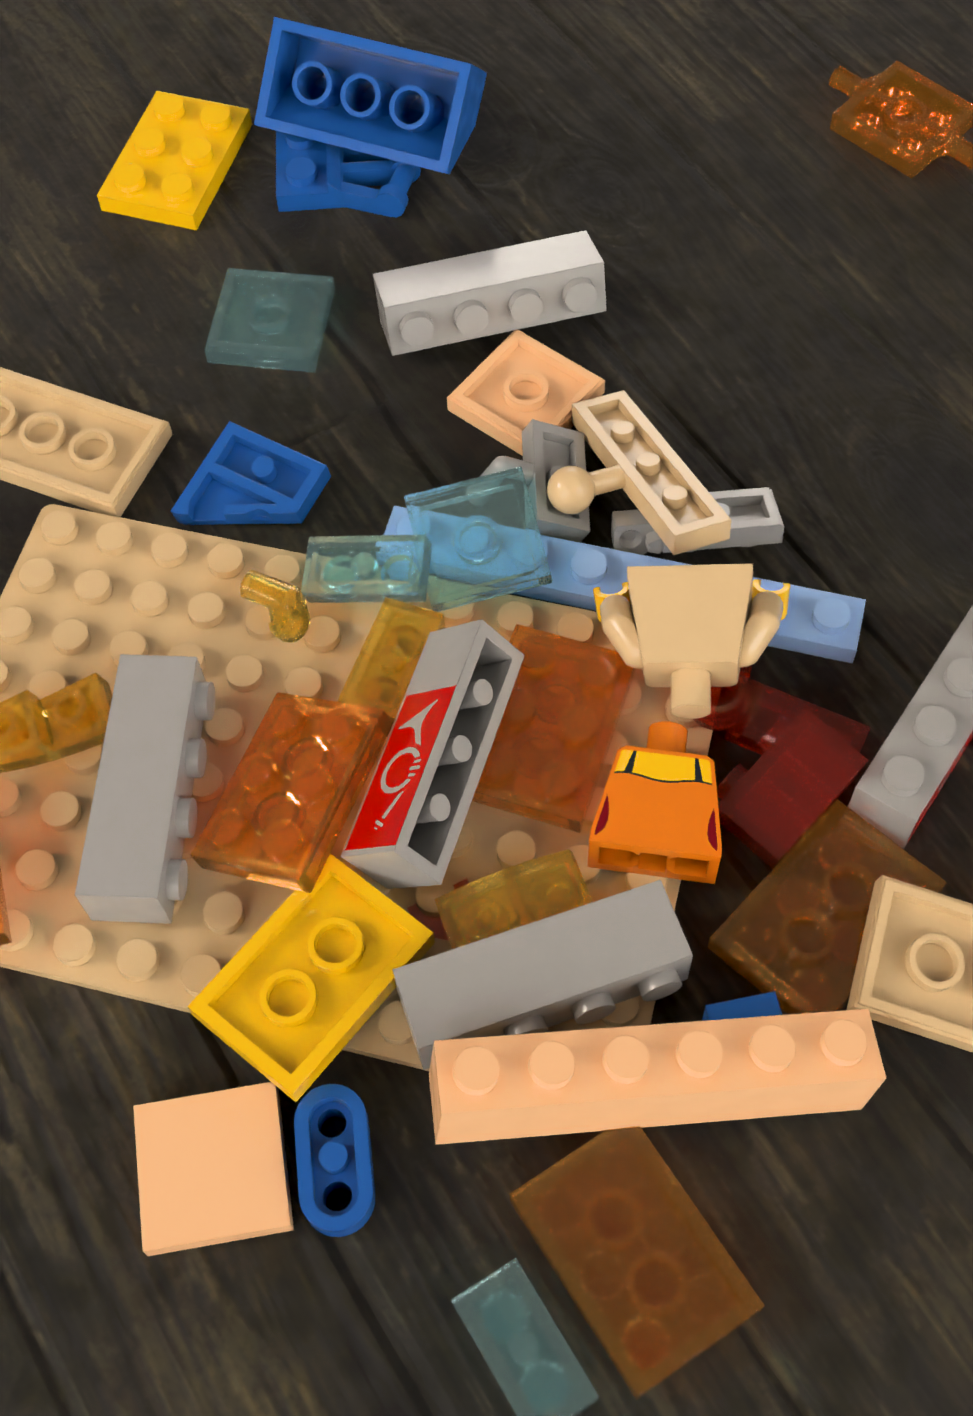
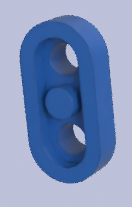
(334, 1161)

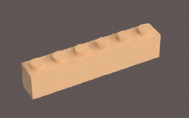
(652, 1075)

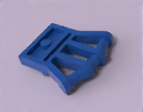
(316, 177)

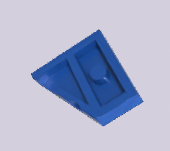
(251, 483)

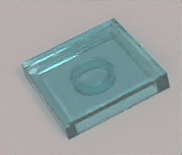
(270, 320)
(480, 539)

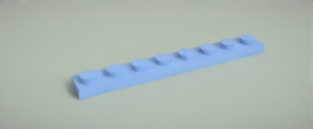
(815, 620)

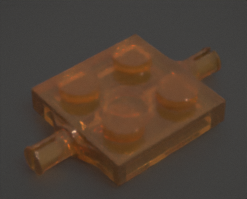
(902, 118)

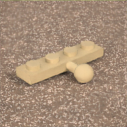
(645, 469)

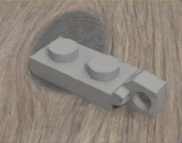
(752, 515)

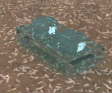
(366, 568)
(523, 1345)

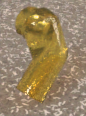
(284, 602)

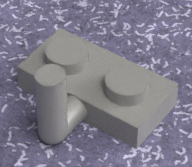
(544, 452)

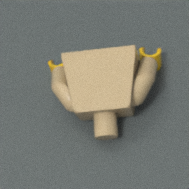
(691, 627)

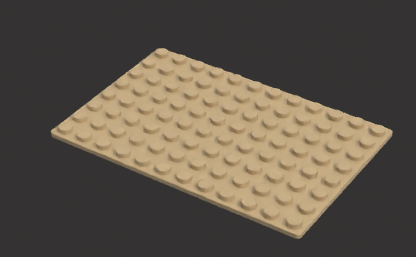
(141, 588)

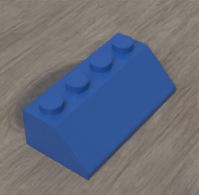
(368, 95)

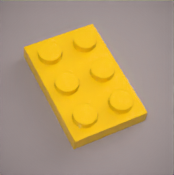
(175, 160)
(311, 977)

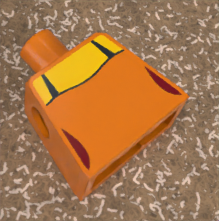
(659, 811)

